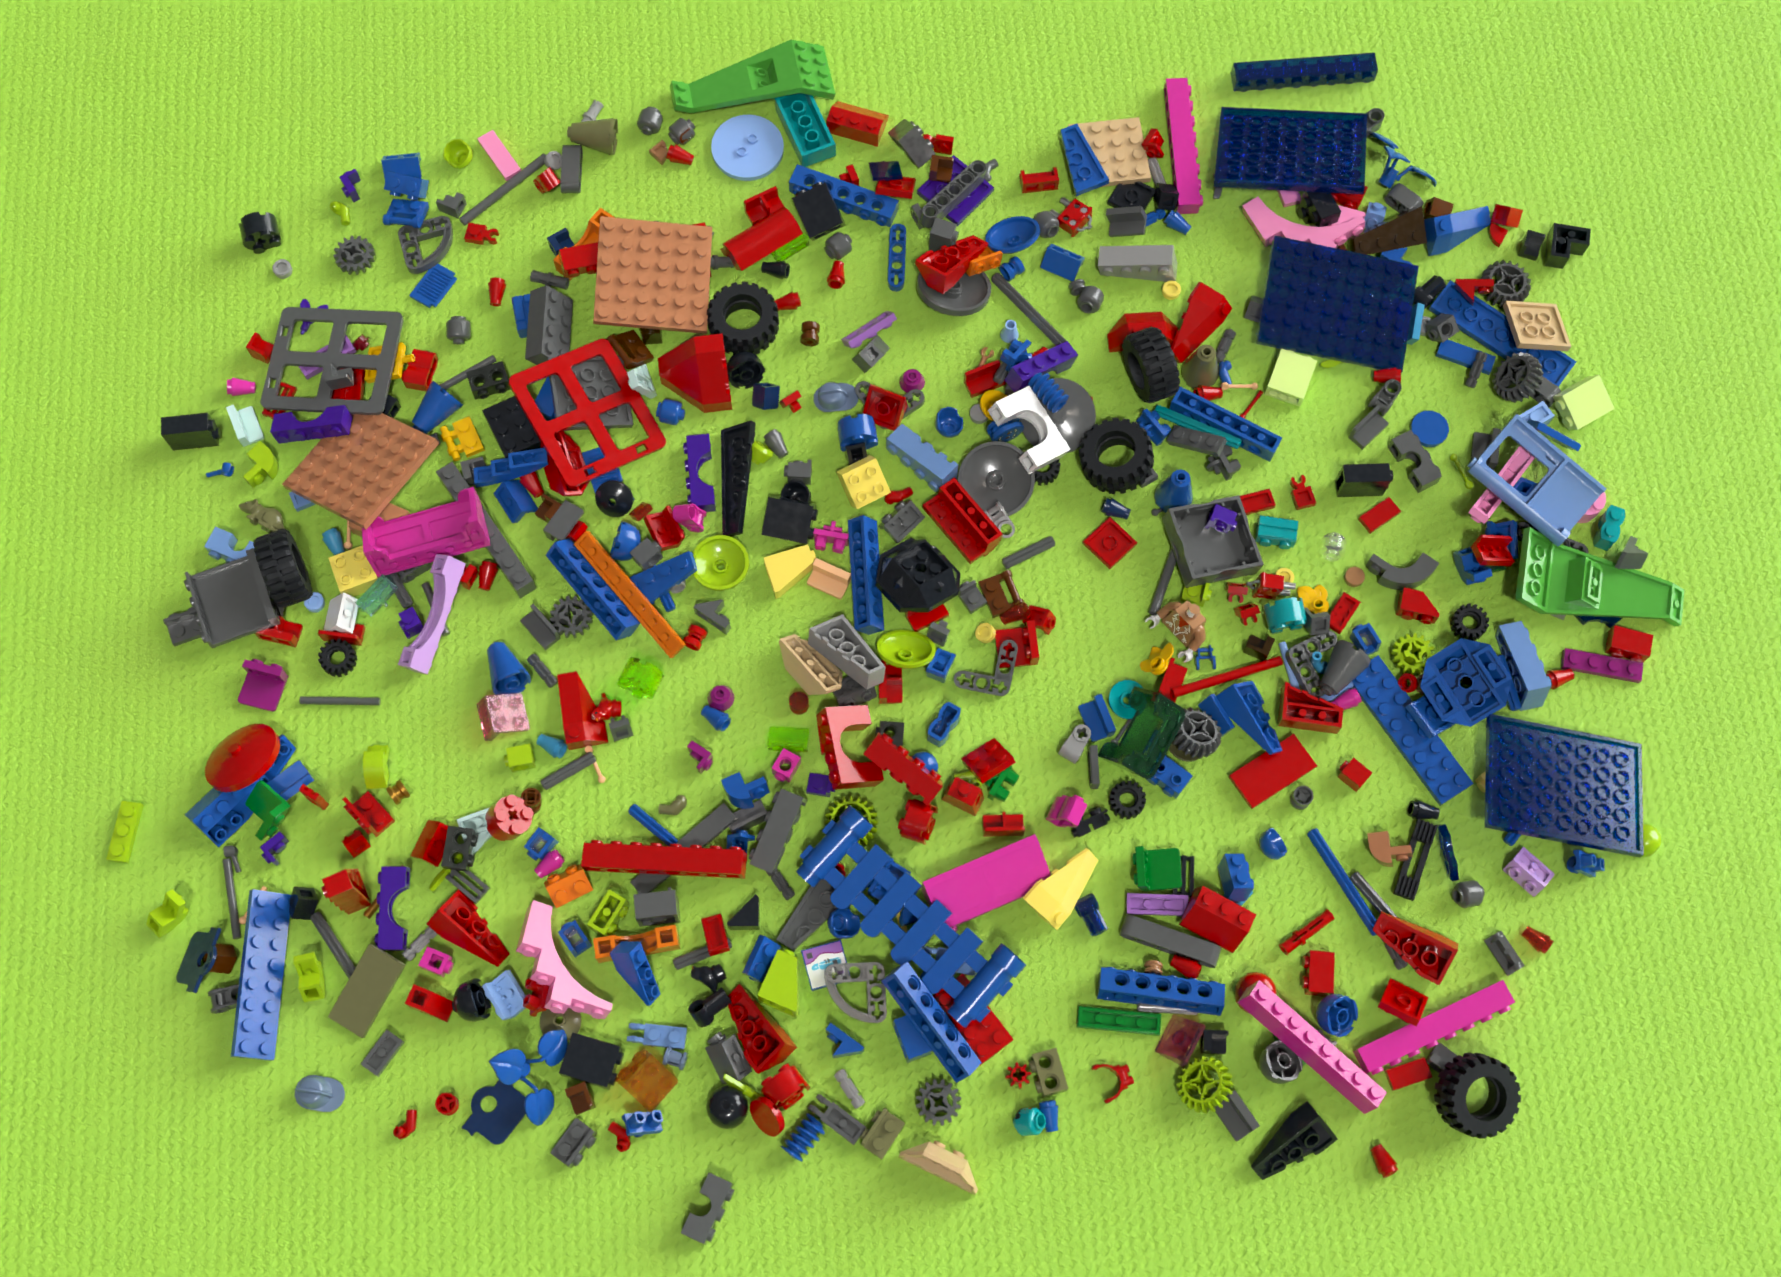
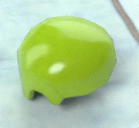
(458, 153)
(1651, 840)

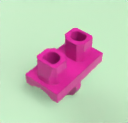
(832, 535)

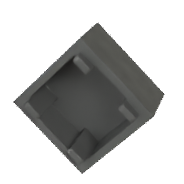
(656, 908)

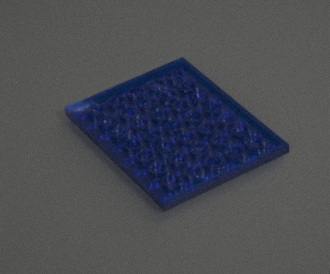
(1291, 150)
(1337, 304)
(1564, 785)

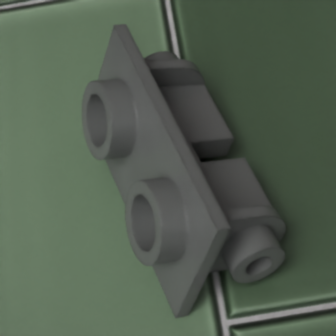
(1504, 953)

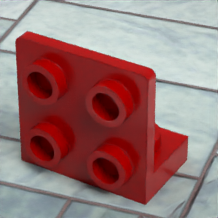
(1026, 641)
(369, 814)

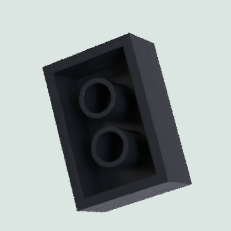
(511, 427)

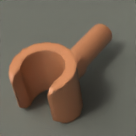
(984, 358)

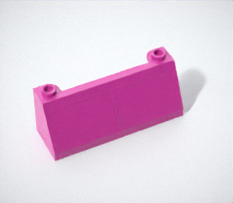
(421, 535)
(988, 881)

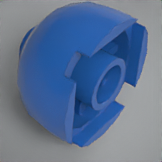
(625, 541)
(1336, 1014)

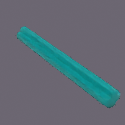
(1190, 423)

